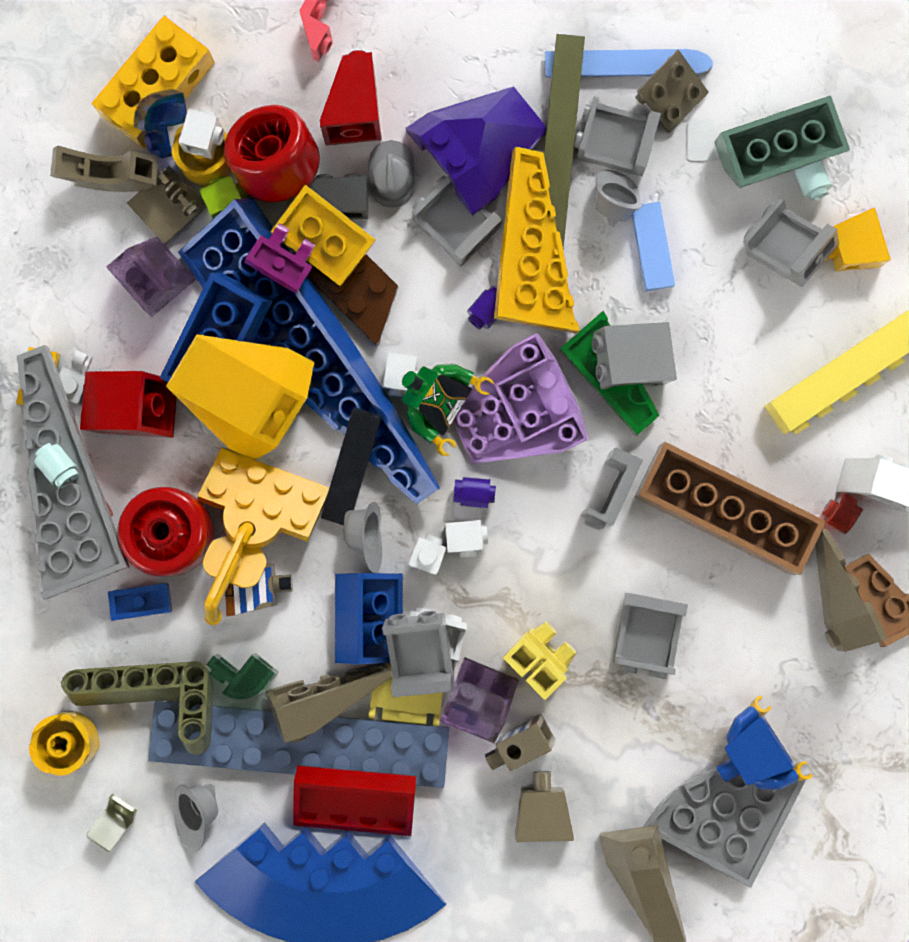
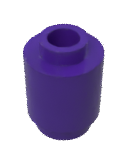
(483, 309)
(474, 492)

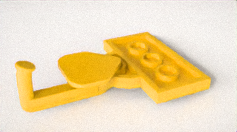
(257, 500)

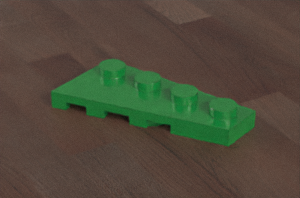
(627, 401)

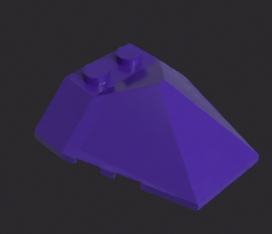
(477, 141)

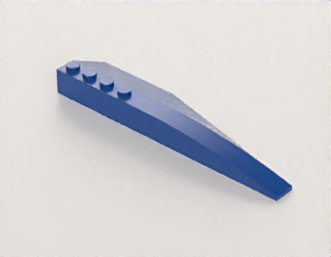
(312, 330)

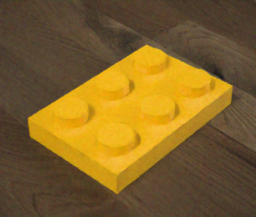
(337, 239)

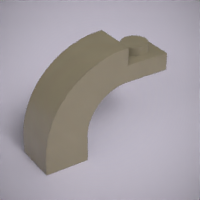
(107, 173)

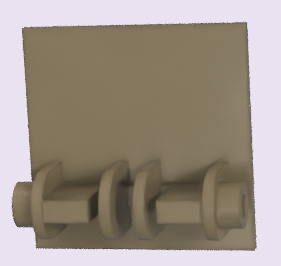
(672, 91)
(167, 205)

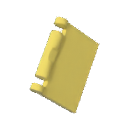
(405, 709)

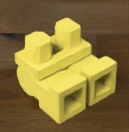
(543, 662)

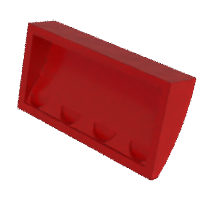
(354, 800)

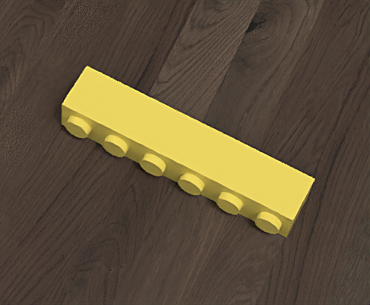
(841, 377)

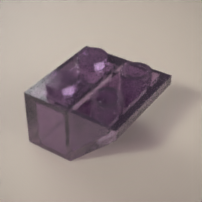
(150, 274)
(479, 700)

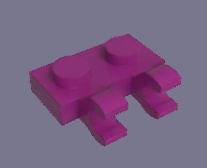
(278, 263)

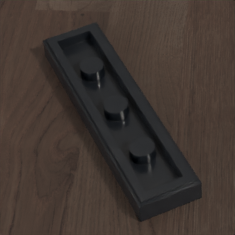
(351, 465)

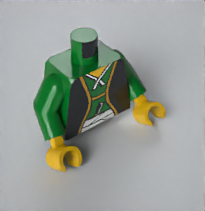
(436, 398)

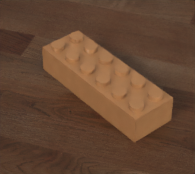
(730, 509)

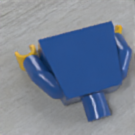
(758, 752)

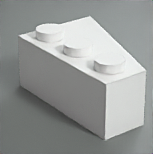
(877, 480)

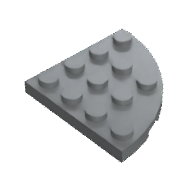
(724, 822)

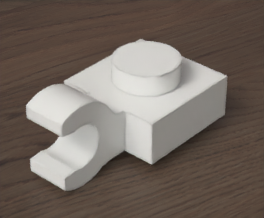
(74, 379)

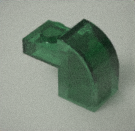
(247, 681)

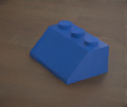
(360, 613)

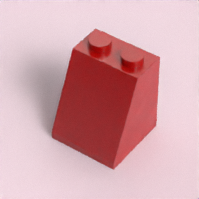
(352, 103)
(127, 404)

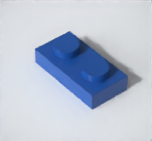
(139, 601)

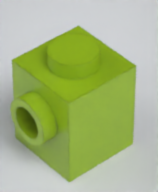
(221, 193)

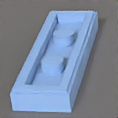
(653, 247)

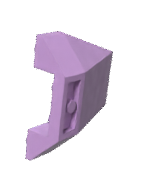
(526, 409)

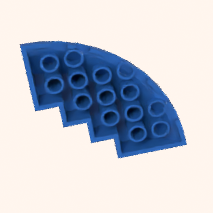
(319, 892)

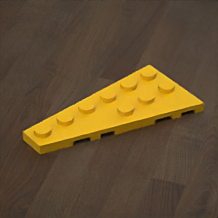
(532, 259)

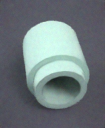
(813, 180)
(55, 464)

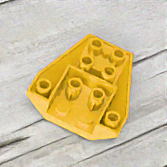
(242, 390)

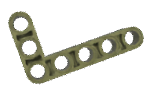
(151, 690)

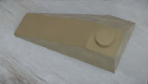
(846, 616)
(307, 708)
(643, 874)

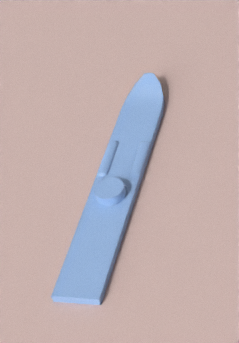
(631, 62)

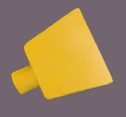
(860, 243)

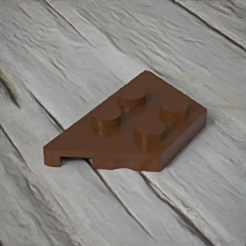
(363, 296)

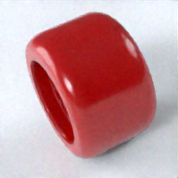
(272, 153)
(188, 537)

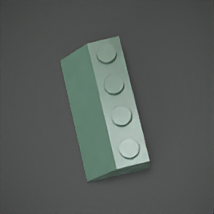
(782, 142)

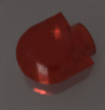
(842, 513)

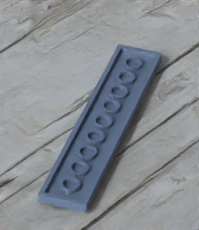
(252, 742)

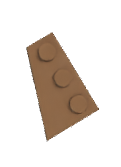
(884, 595)

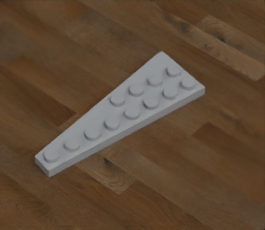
(73, 522)

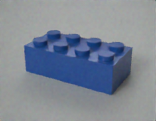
(222, 311)

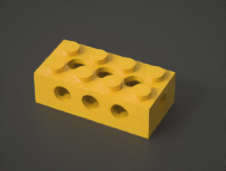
(149, 64)

